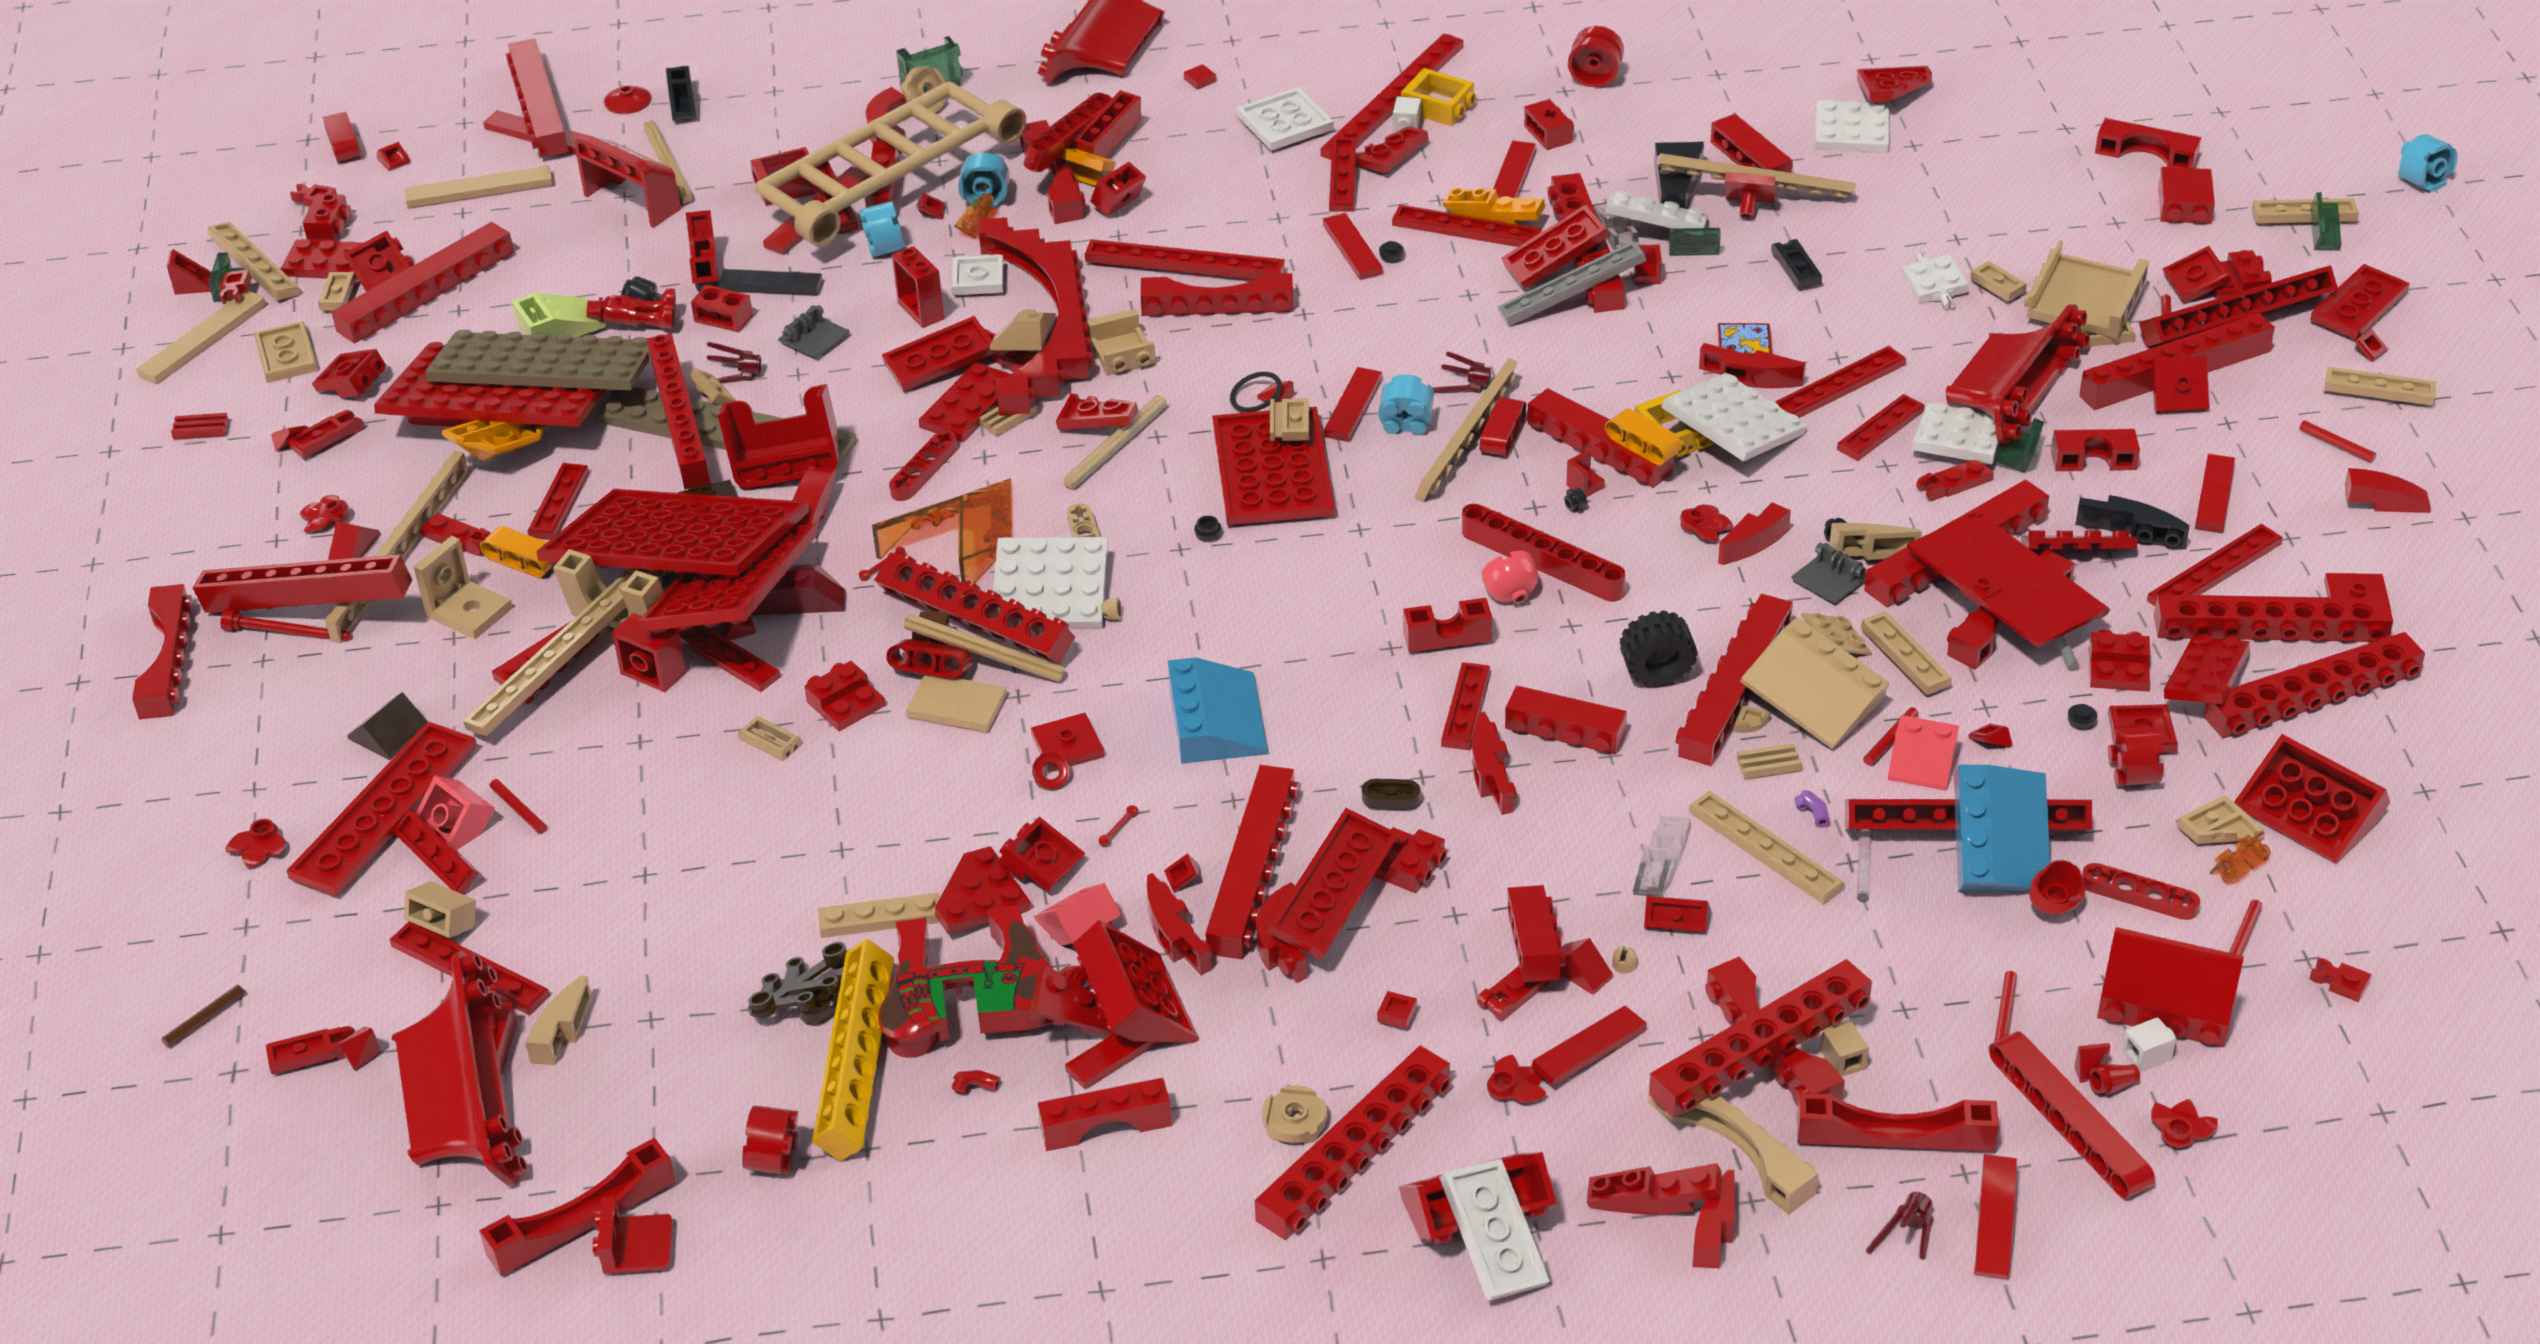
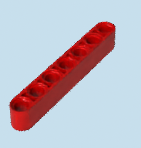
(1049, 144)
(1548, 553)
(2072, 1115)

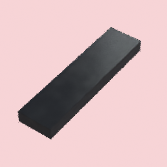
(771, 282)

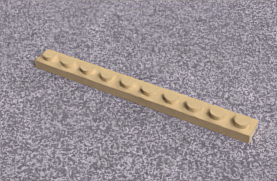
(405, 535)
(550, 658)

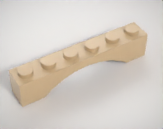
(1784, 1176)

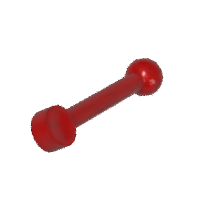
(864, 575)
(1131, 811)

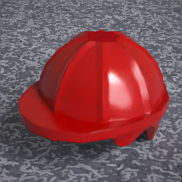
(2057, 888)

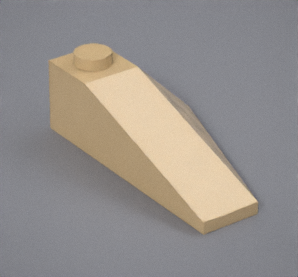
(1024, 331)

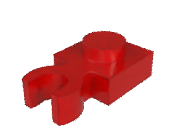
(307, 194)
(234, 284)
(2344, 981)

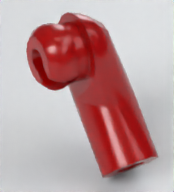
(975, 1077)

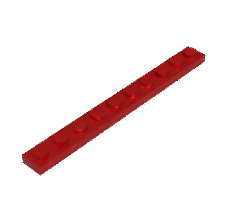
(1382, 106)

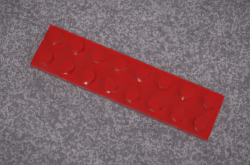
(376, 811)

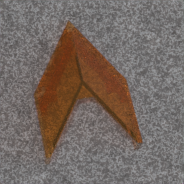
(982, 519)

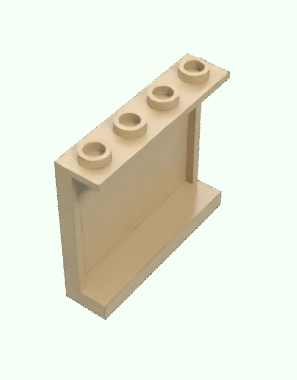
(2099, 288)

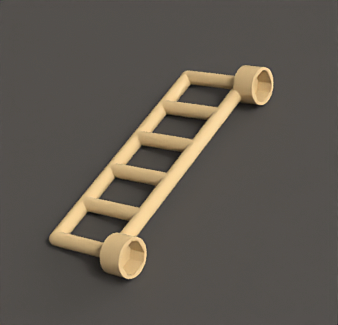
(820, 221)

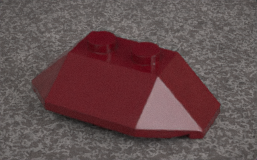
(803, 590)

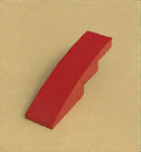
(1995, 1216)

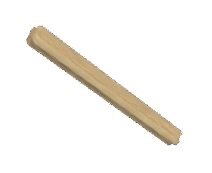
(666, 158)
(1114, 443)
(984, 647)

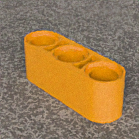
(1643, 436)
(515, 551)

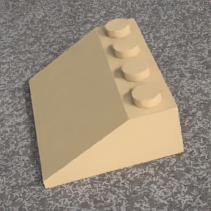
(1815, 682)

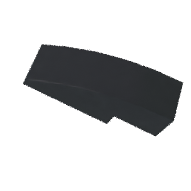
(680, 93)

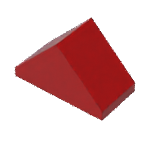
(187, 275)
(351, 541)
(1585, 966)

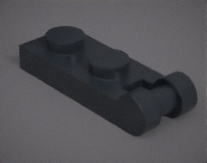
(1797, 263)

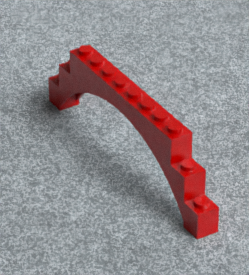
(1068, 349)

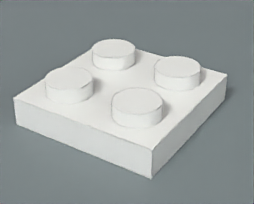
(977, 274)

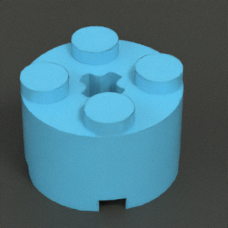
(2427, 162)
(982, 175)
(882, 229)
(1406, 405)

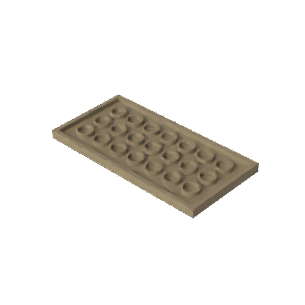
(540, 360)

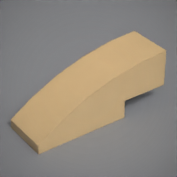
(1871, 540)
(559, 1022)

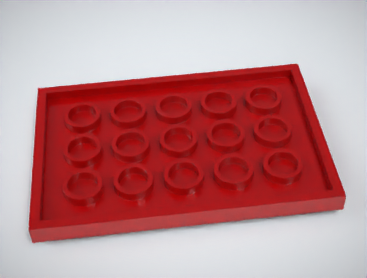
(1267, 477)

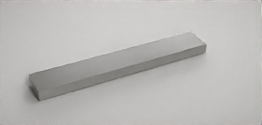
(1571, 283)

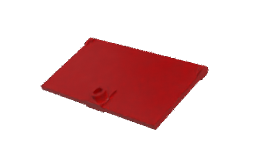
(2008, 579)

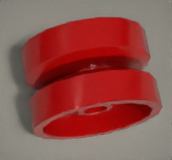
(1595, 56)

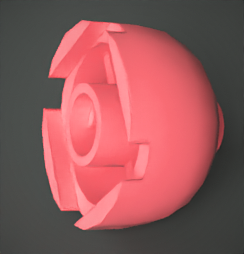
(1511, 578)

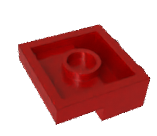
(377, 260)
(2245, 273)
(351, 373)
(2119, 661)
(843, 695)
(1040, 854)
(1412, 860)

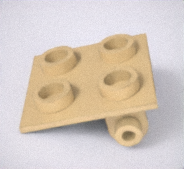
(1839, 631)

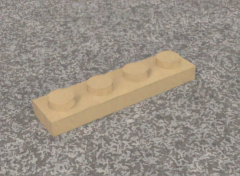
(2299, 210)
(2380, 386)
(1906, 653)
(876, 914)

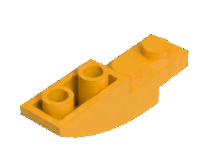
(1486, 205)

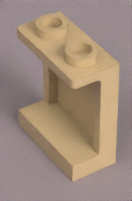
(1120, 342)

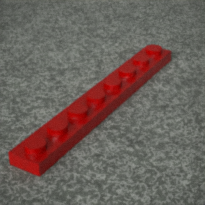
(1182, 260)

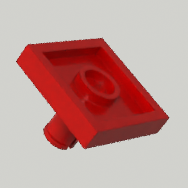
(1750, 189)

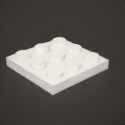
(1285, 118)
(1852, 126)
(1956, 433)

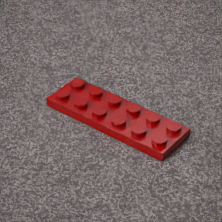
(1333, 884)

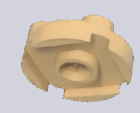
(920, 77)
(1298, 1129)

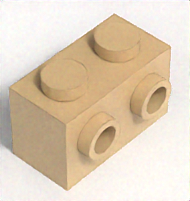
(439, 909)

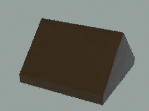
(389, 727)

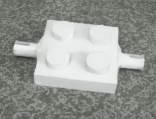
(1935, 279)

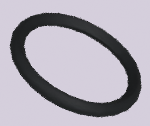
(1248, 378)

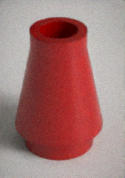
(2112, 1077)

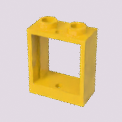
(1442, 84)
(1689, 437)

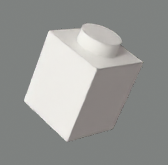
(1406, 113)
(2149, 1044)

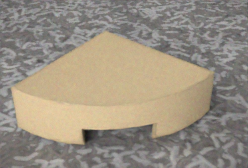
(1751, 719)

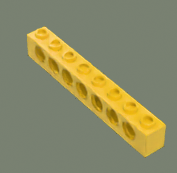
(853, 1051)

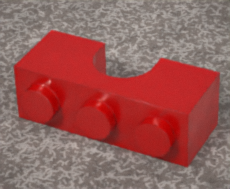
(2115, 446)
(1469, 626)

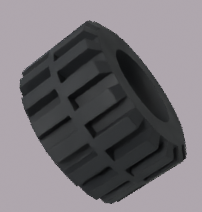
(1658, 648)

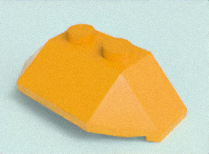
(492, 439)

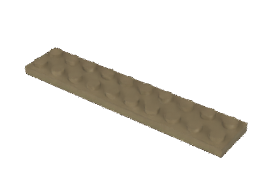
(643, 412)

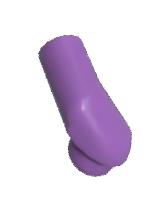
(1818, 807)

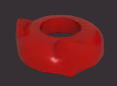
(1055, 759)

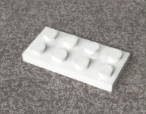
(1655, 213)
(1494, 1229)

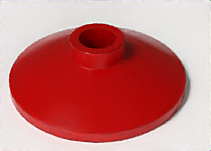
(627, 99)

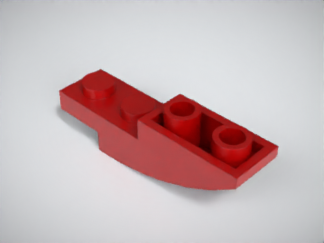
(1755, 370)
(1488, 764)
(1172, 929)
(1651, 1193)

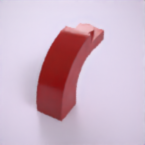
(881, 105)
(702, 247)
(1272, 950)

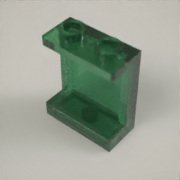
(942, 58)

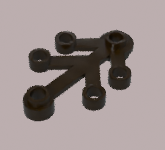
(798, 980)

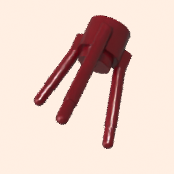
(747, 362)
(1477, 375)
(1913, 1213)

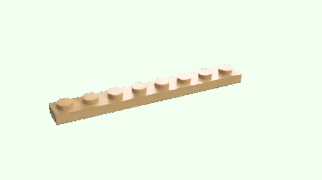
(1791, 181)
(1464, 434)

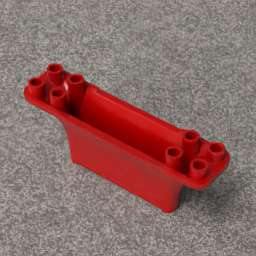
(1101, 37)
(2017, 370)
(455, 1077)

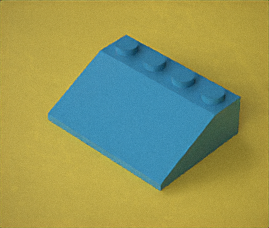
(1215, 711)
(2000, 828)

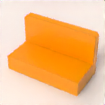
(1087, 166)

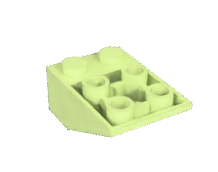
(554, 315)

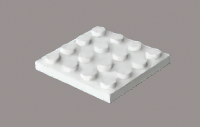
(1734, 416)
(1055, 576)

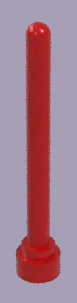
(233, 620)

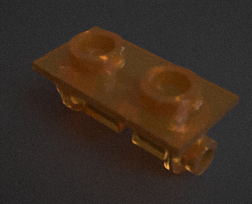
(977, 210)
(2232, 863)

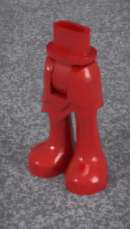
(633, 311)

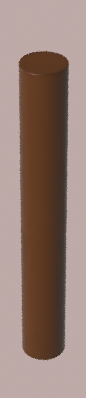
(202, 1016)

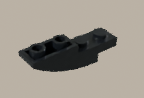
(2140, 519)

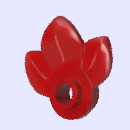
(324, 512)
(1705, 521)
(257, 843)
(1515, 1081)
(2182, 1124)

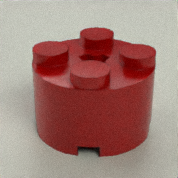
(2136, 755)
(770, 1139)

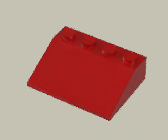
(2312, 799)
(2172, 980)
(1132, 987)

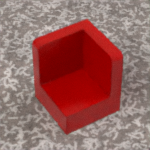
(1650, 270)
(1580, 474)

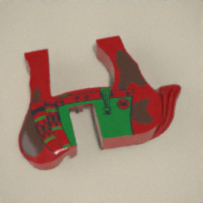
(1003, 987)

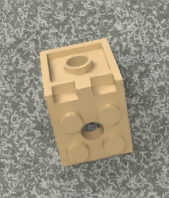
(450, 593)

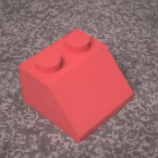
(1923, 752)
(455, 811)
(1077, 913)

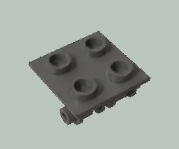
(812, 332)
(1831, 573)

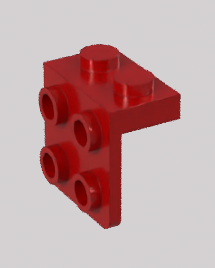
(631, 1241)

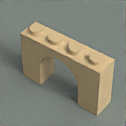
(583, 585)

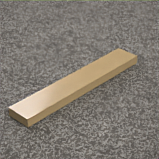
(478, 186)
(254, 260)
(200, 337)
(1766, 847)

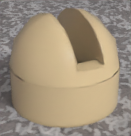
(1112, 609)
(1630, 961)

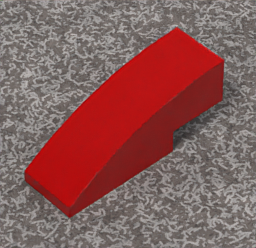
(815, 490)
(2385, 492)
(1754, 534)
(1715, 1225)

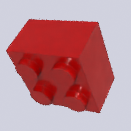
(648, 656)

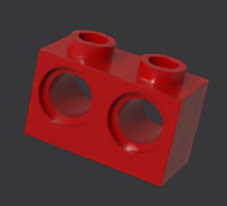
(722, 308)

